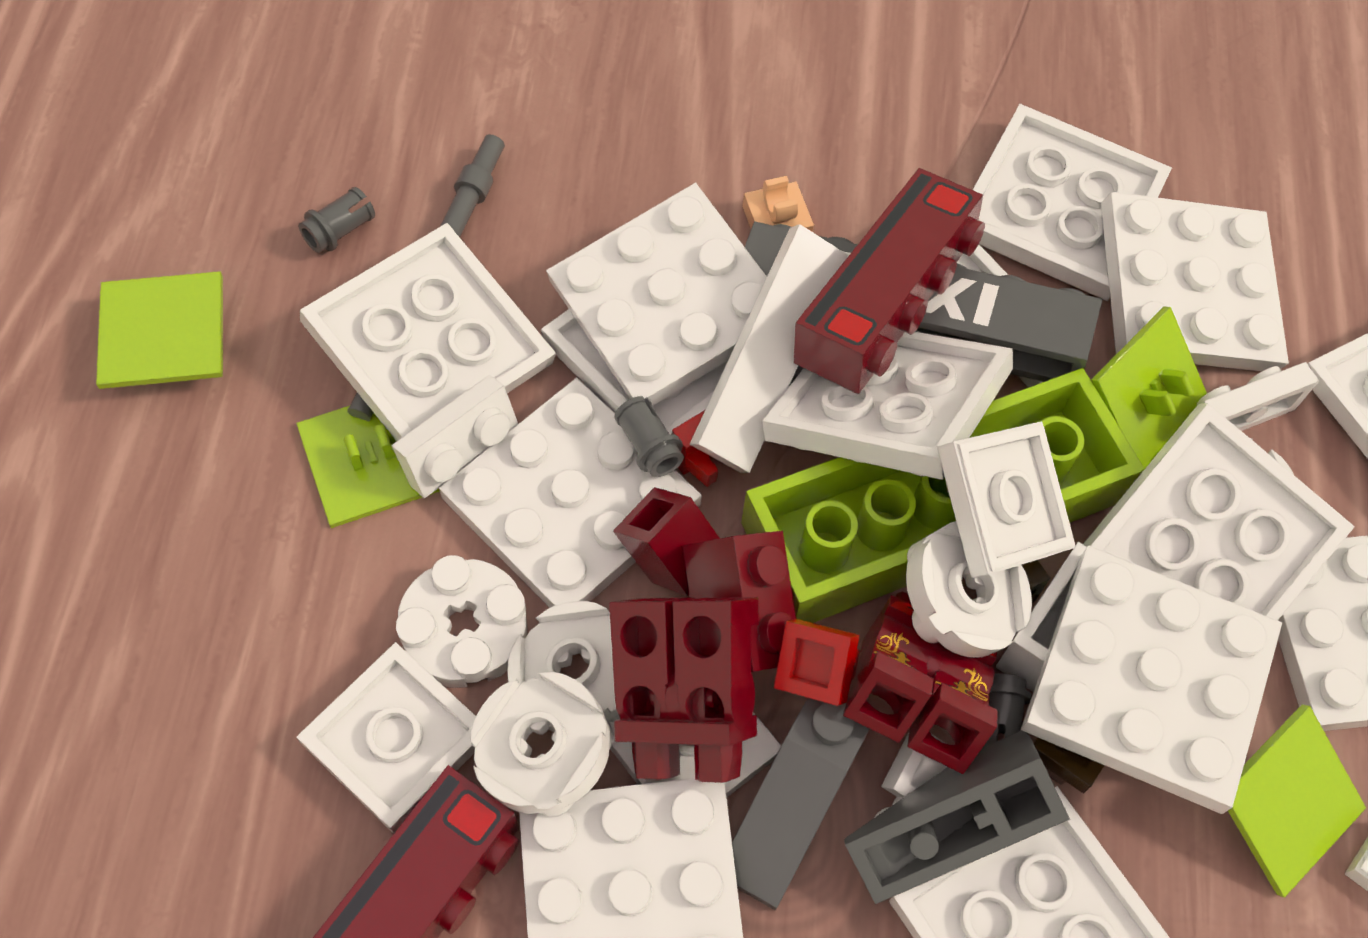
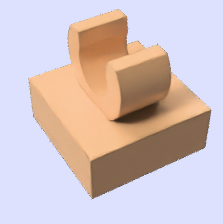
(777, 204)

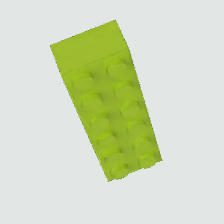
(855, 521)

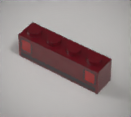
(888, 281)
(429, 866)

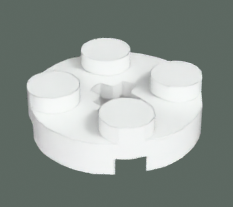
(452, 588)
(947, 613)
(564, 632)
(552, 779)

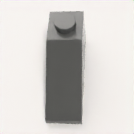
(794, 799)
(957, 819)

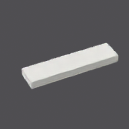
(764, 353)

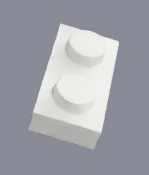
(1264, 396)
(455, 436)

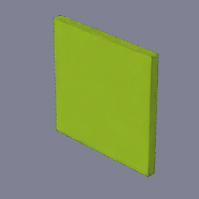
(160, 330)
(1151, 385)
(354, 466)
(1294, 800)

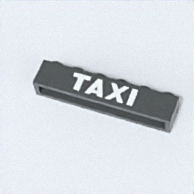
(1042, 324)

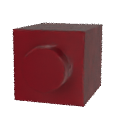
(656, 536)

